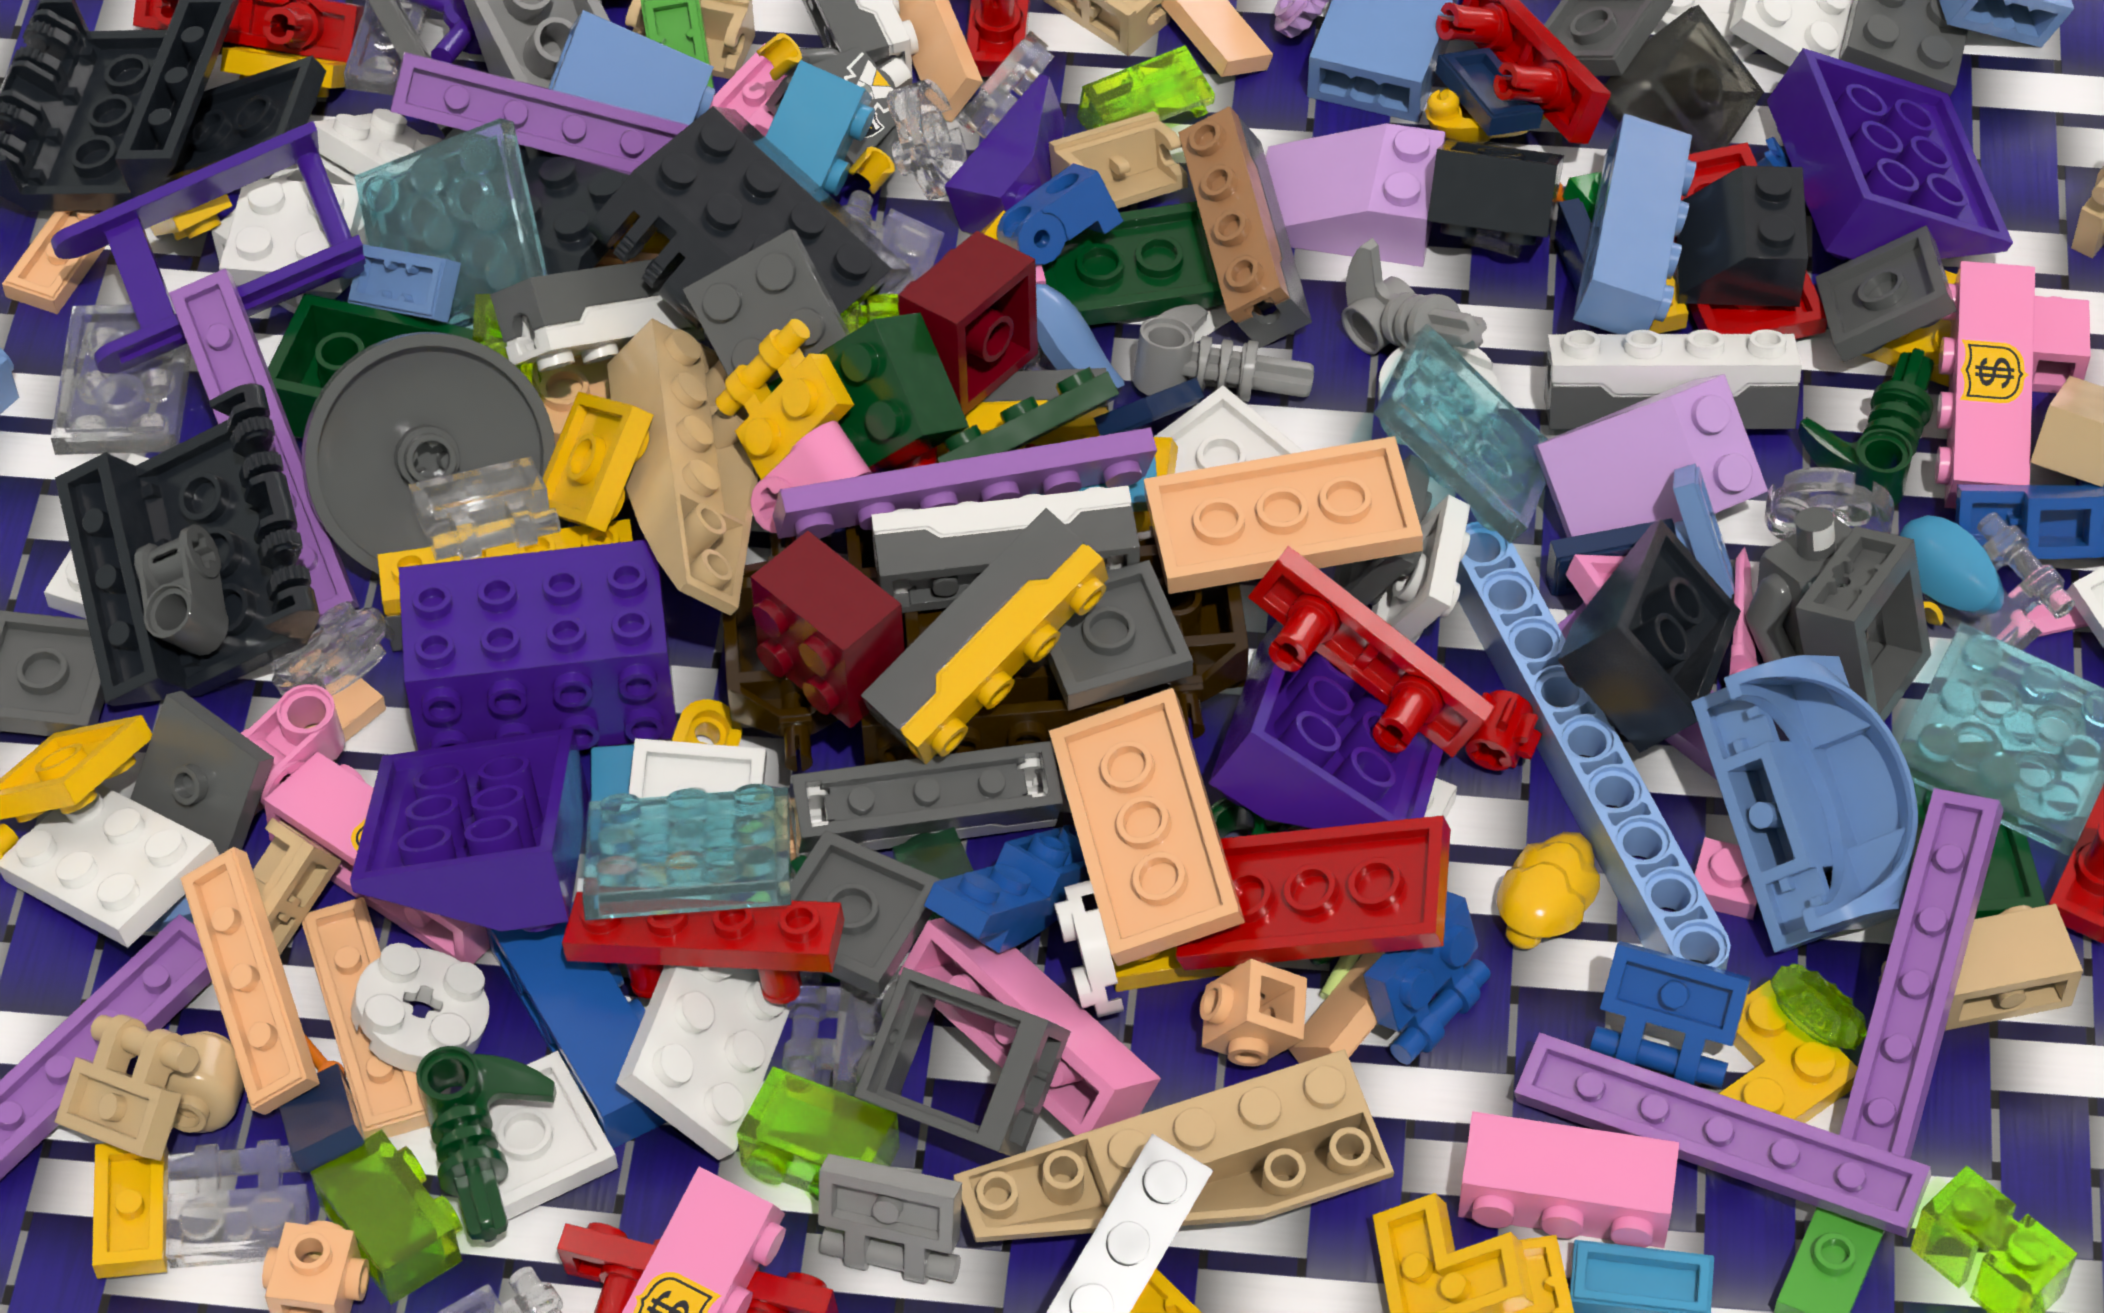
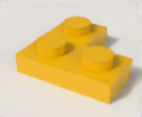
(1791, 1069)
(1431, 1277)

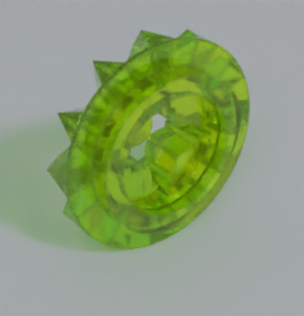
(1818, 1007)

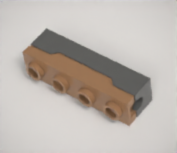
(1244, 227)

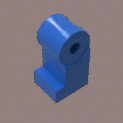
(1058, 213)

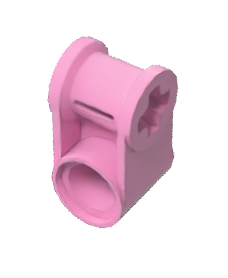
(816, 458)
(284, 736)

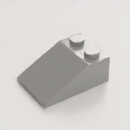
(526, 36)

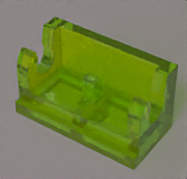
(1161, 85)

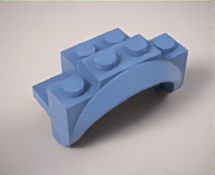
(1812, 803)

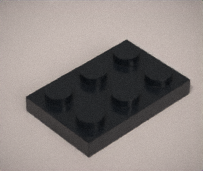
(249, 113)

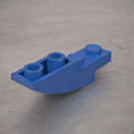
(2054, 518)
(1017, 894)

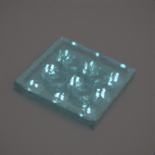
(462, 205)
(1464, 433)
(2011, 734)
(687, 852)

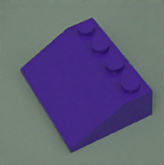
(1882, 160)
(1308, 751)
(478, 831)

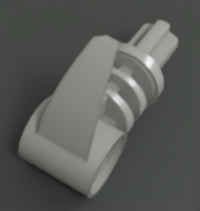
(1392, 312)
(1170, 357)

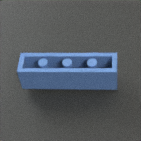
(1635, 228)

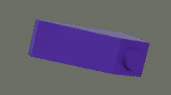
(1009, 160)

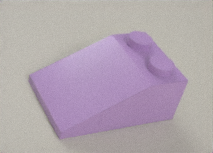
(1358, 188)
(1625, 463)

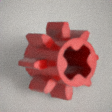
(1505, 733)

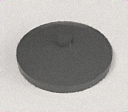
(408, 416)

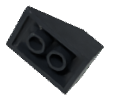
(1651, 639)

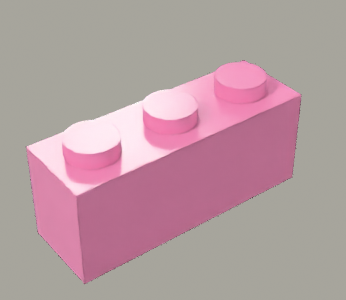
(1568, 1180)

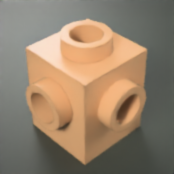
(1253, 1013)
(315, 1270)

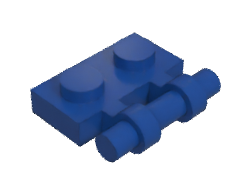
(1407, 979)
(1676, 996)

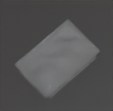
(120, 410)

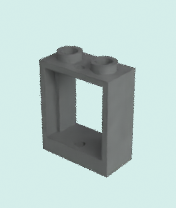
(1879, 597)
(1021, 1082)

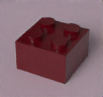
(978, 314)
(825, 626)

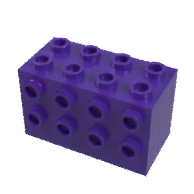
(538, 647)

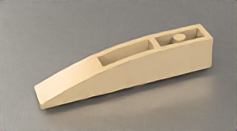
(694, 475)
(1266, 1138)

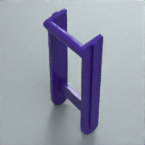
(124, 232)

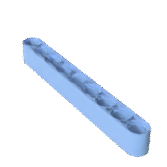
(1518, 625)

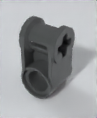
(183, 591)

